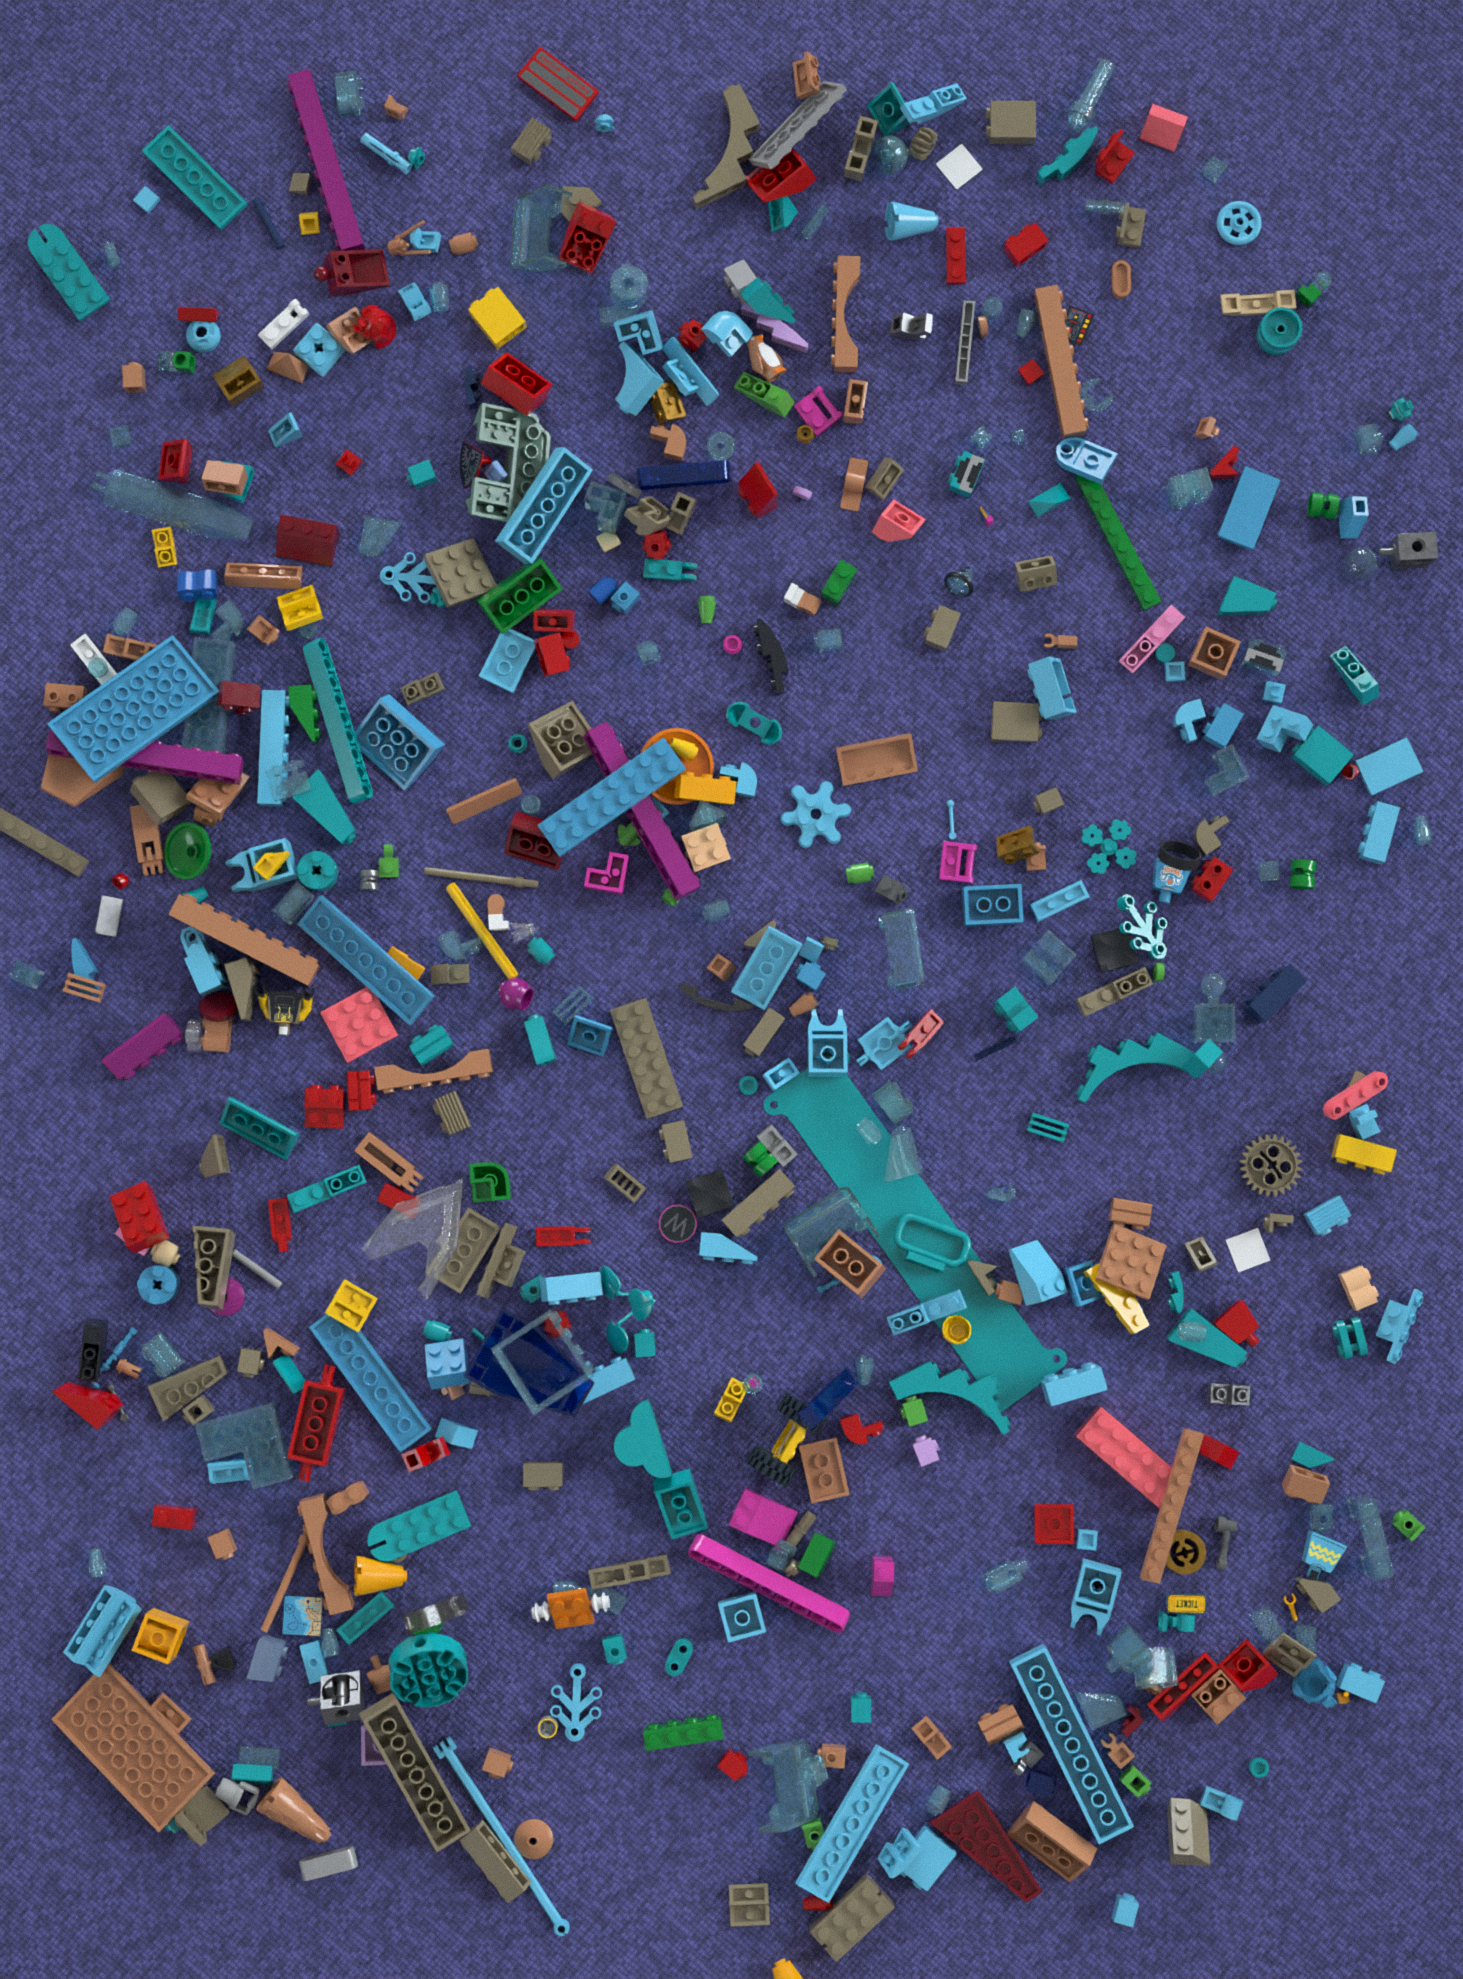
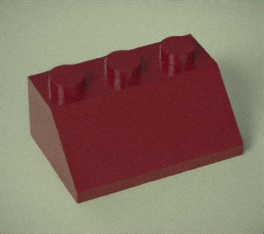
(306, 540)
(529, 843)

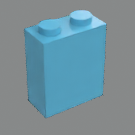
(931, 1859)

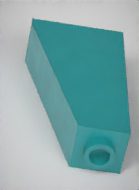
(326, 809)
(1216, 1343)

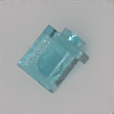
(997, 1194)
(780, 1555)
(1306, 1636)

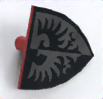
(470, 463)

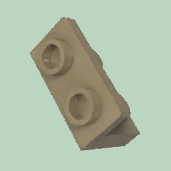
(1131, 226)

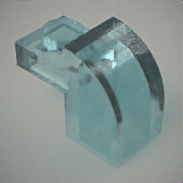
(233, 621)
(455, 949)

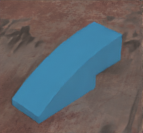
(83, 966)

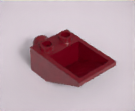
(353, 271)

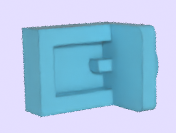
(425, 240)

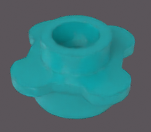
(416, 157)

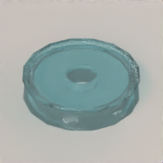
(714, 451)

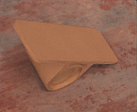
(854, 484)

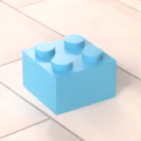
(741, 1616)

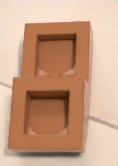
(932, 1737)

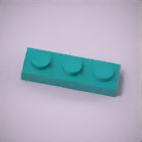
(365, 1617)

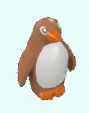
(764, 359)

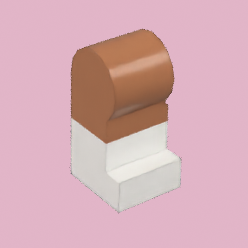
(802, 600)
(495, 913)

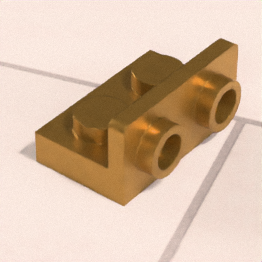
(667, 404)
(1016, 845)

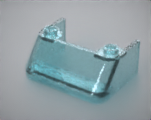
(532, 229)
(902, 949)
(822, 1220)
(795, 1797)

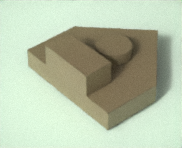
(581, 194)

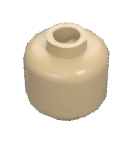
(165, 1253)

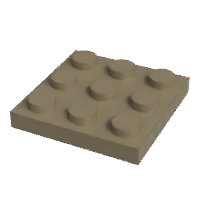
(459, 572)

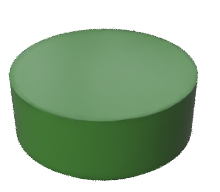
(1158, 972)

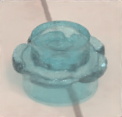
(308, 634)

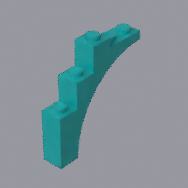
(1105, 1062)
(980, 1392)

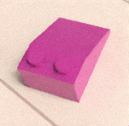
(762, 1517)

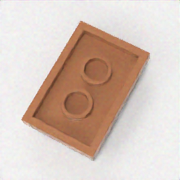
(215, 795)
(824, 1470)

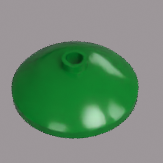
(187, 851)

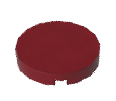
(218, 1006)

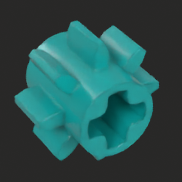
(1401, 409)
(437, 599)

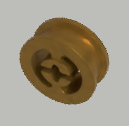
(1187, 1567)

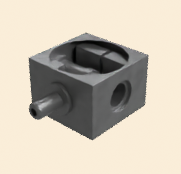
(1412, 550)
(341, 1697)

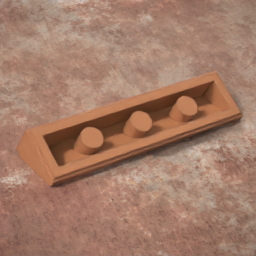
(263, 576)
(484, 801)

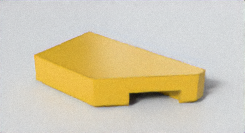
(270, 863)

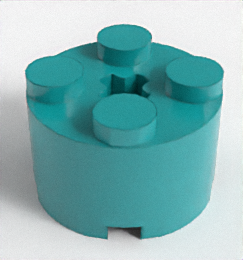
(327, 867)

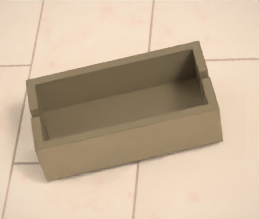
(851, 1917)

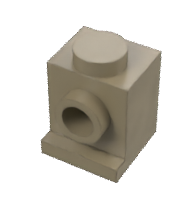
(205, 1406)

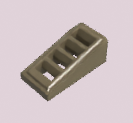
(612, 1171)

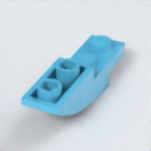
(935, 104)
(926, 1312)

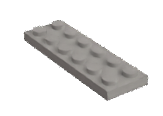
(796, 125)

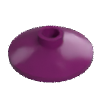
(234, 1300)

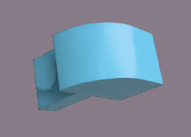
(414, 301)
(1185, 716)
(746, 779)
(1363, 1122)

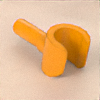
(1291, 1606)
(1343, 1697)

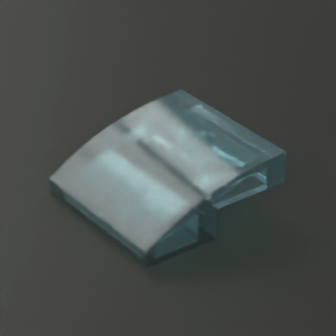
(1048, 957)
(1158, 1671)

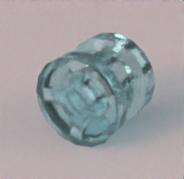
(981, 437)
(530, 801)

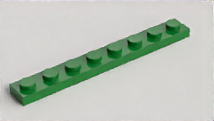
(1119, 542)

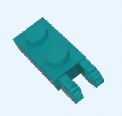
(668, 570)

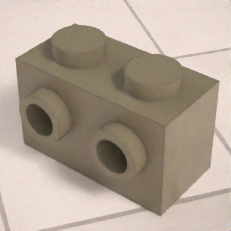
(1036, 573)

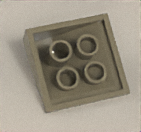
(560, 739)

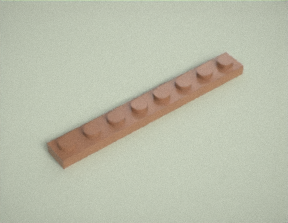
(1171, 1505)

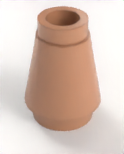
(803, 1004)

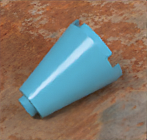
(908, 221)

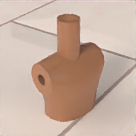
(380, 1676)

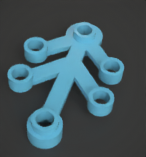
(411, 578)
(575, 1705)

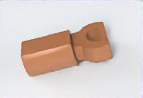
(1061, 641)

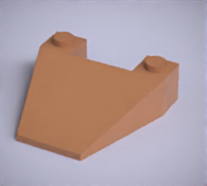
(70, 783)

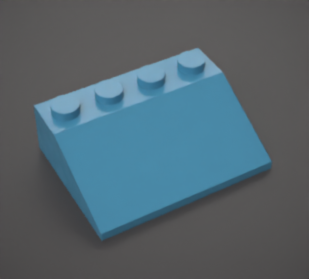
(397, 741)

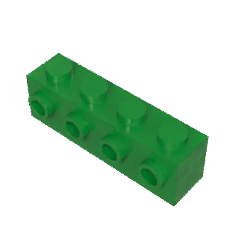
(683, 1733)

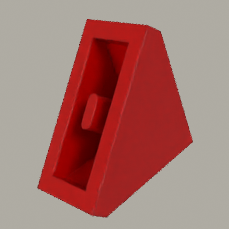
(1218, 1451)

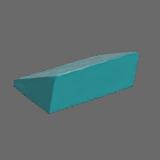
(289, 1373)
(252, 1774)

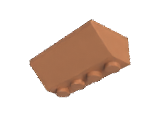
(1052, 1842)

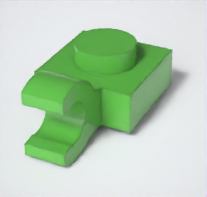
(388, 866)

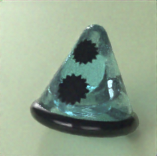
(960, 582)

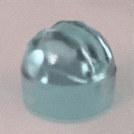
(1018, 436)

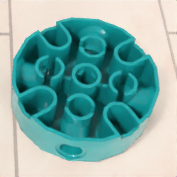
(428, 1669)

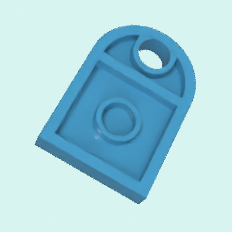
(1085, 458)

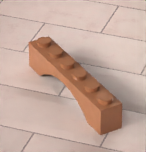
(848, 276)
(474, 1063)
(336, 1592)

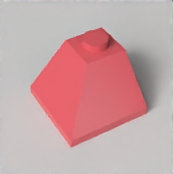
(897, 523)

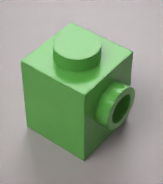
(913, 1411)

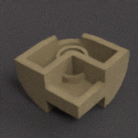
(648, 516)

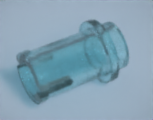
(111, 254)

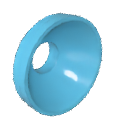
(206, 343)

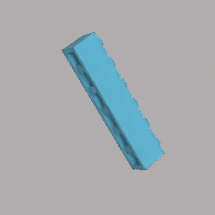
(272, 742)

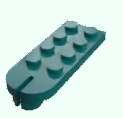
(67, 271)
(418, 1527)

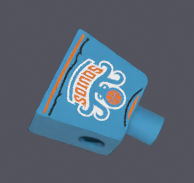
(1168, 880)

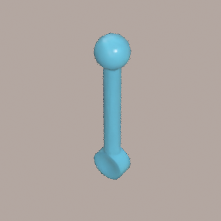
(952, 835)

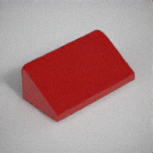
(197, 314)

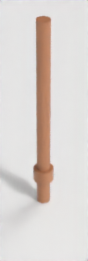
(303, 1542)

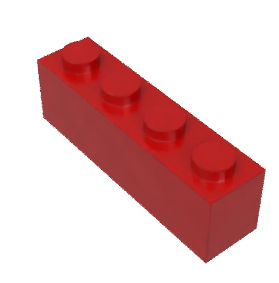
(1188, 1681)

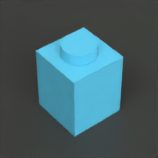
(1125, 1909)

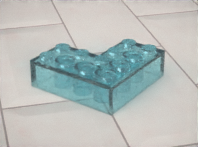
(255, 1434)

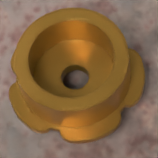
(805, 429)

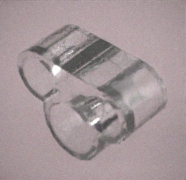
(193, 1035)

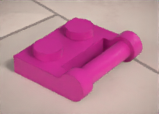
(813, 415)
(951, 862)

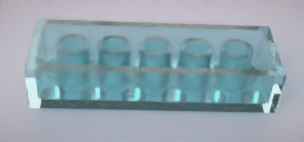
(209, 724)

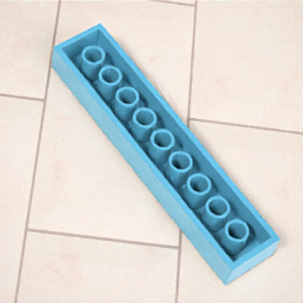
(1071, 1743)

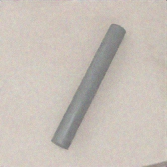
(257, 1269)

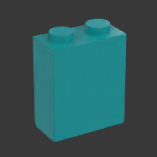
(1321, 755)

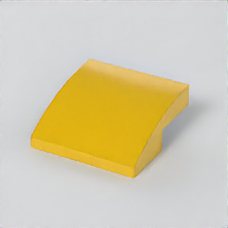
(299, 607)
(351, 1305)

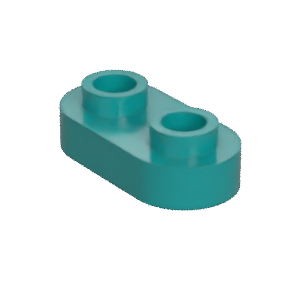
(678, 1657)

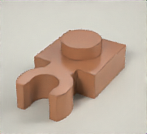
(1119, 1751)

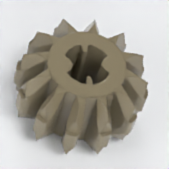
(923, 143)

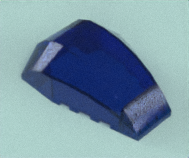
(536, 1360)

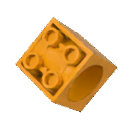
(160, 1636)

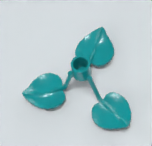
(641, 1305)

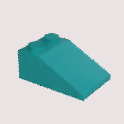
(680, 1504)

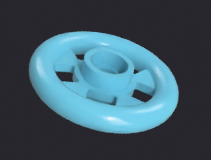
(1226, 213)

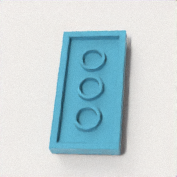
(766, 967)

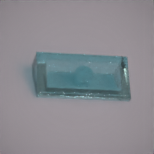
(1266, 1624)

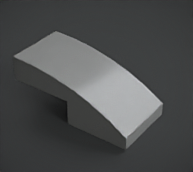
(776, 1145)

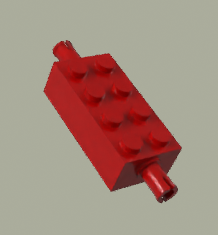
(316, 1423)

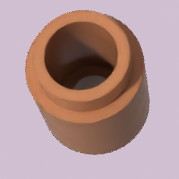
(463, 243)

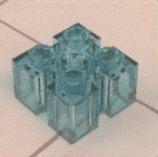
(1188, 488)

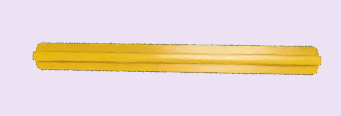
(481, 930)

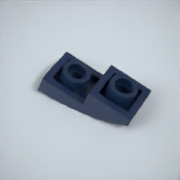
(471, 380)

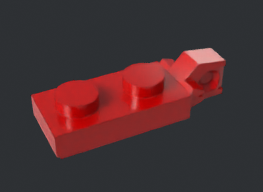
(280, 1222)

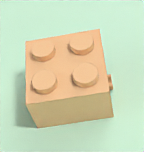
(705, 847)

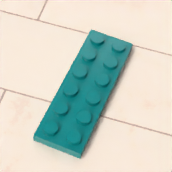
(194, 177)

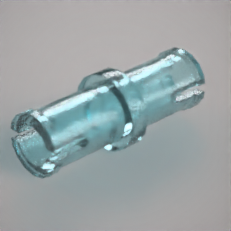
(1105, 206)

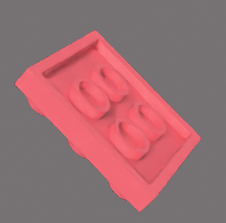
(359, 1024)

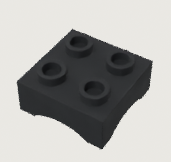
(1113, 950)
(709, 1193)

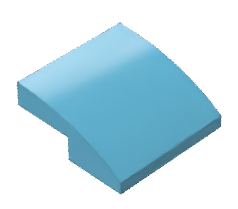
(900, 1854)

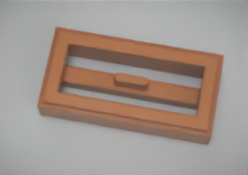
(68, 983)

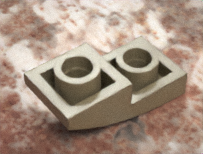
(422, 689)

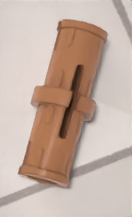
(204, 1664)

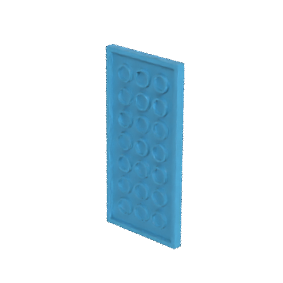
(133, 709)

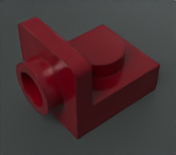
(1129, 1724)

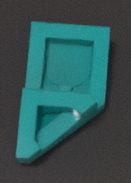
(1310, 1457)

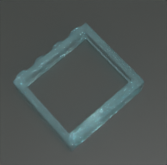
(517, 1381)

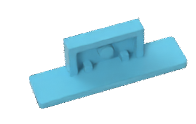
(686, 373)
(1396, 1324)

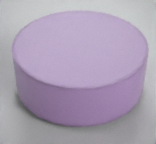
(802, 493)

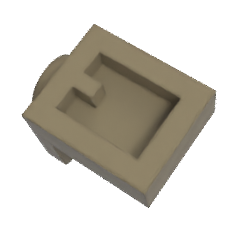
(1280, 1219)

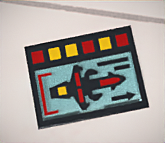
(1079, 323)

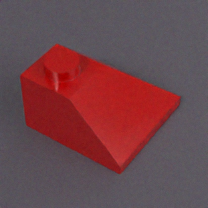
(1247, 1667)

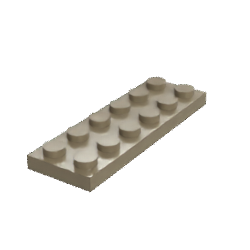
(646, 1058)

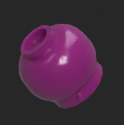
(516, 994)

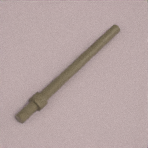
(519, 882)

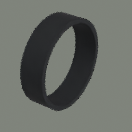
(1178, 863)

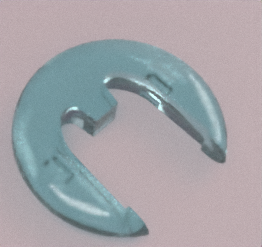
(1088, 400)

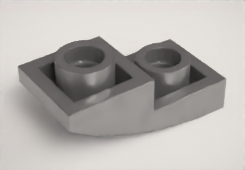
(1228, 1394)

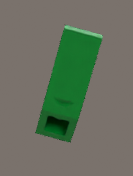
(302, 702)

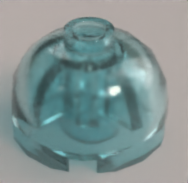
(891, 154)

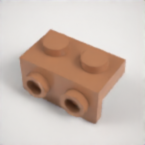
(806, 76)

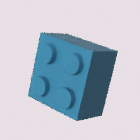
(446, 1363)

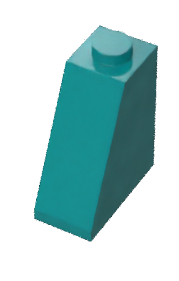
(1246, 599)
(540, 1040)

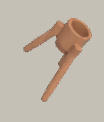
(400, 246)

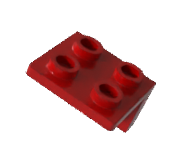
(1113, 158)

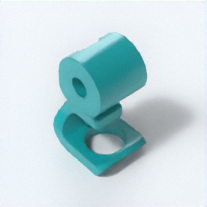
(1182, 1622)

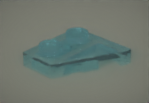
(376, 535)

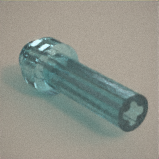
(1082, 112)

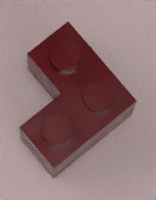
(238, 697)

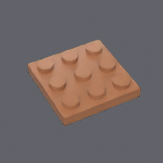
(1130, 1261)

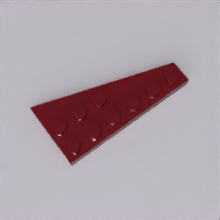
(981, 1836)

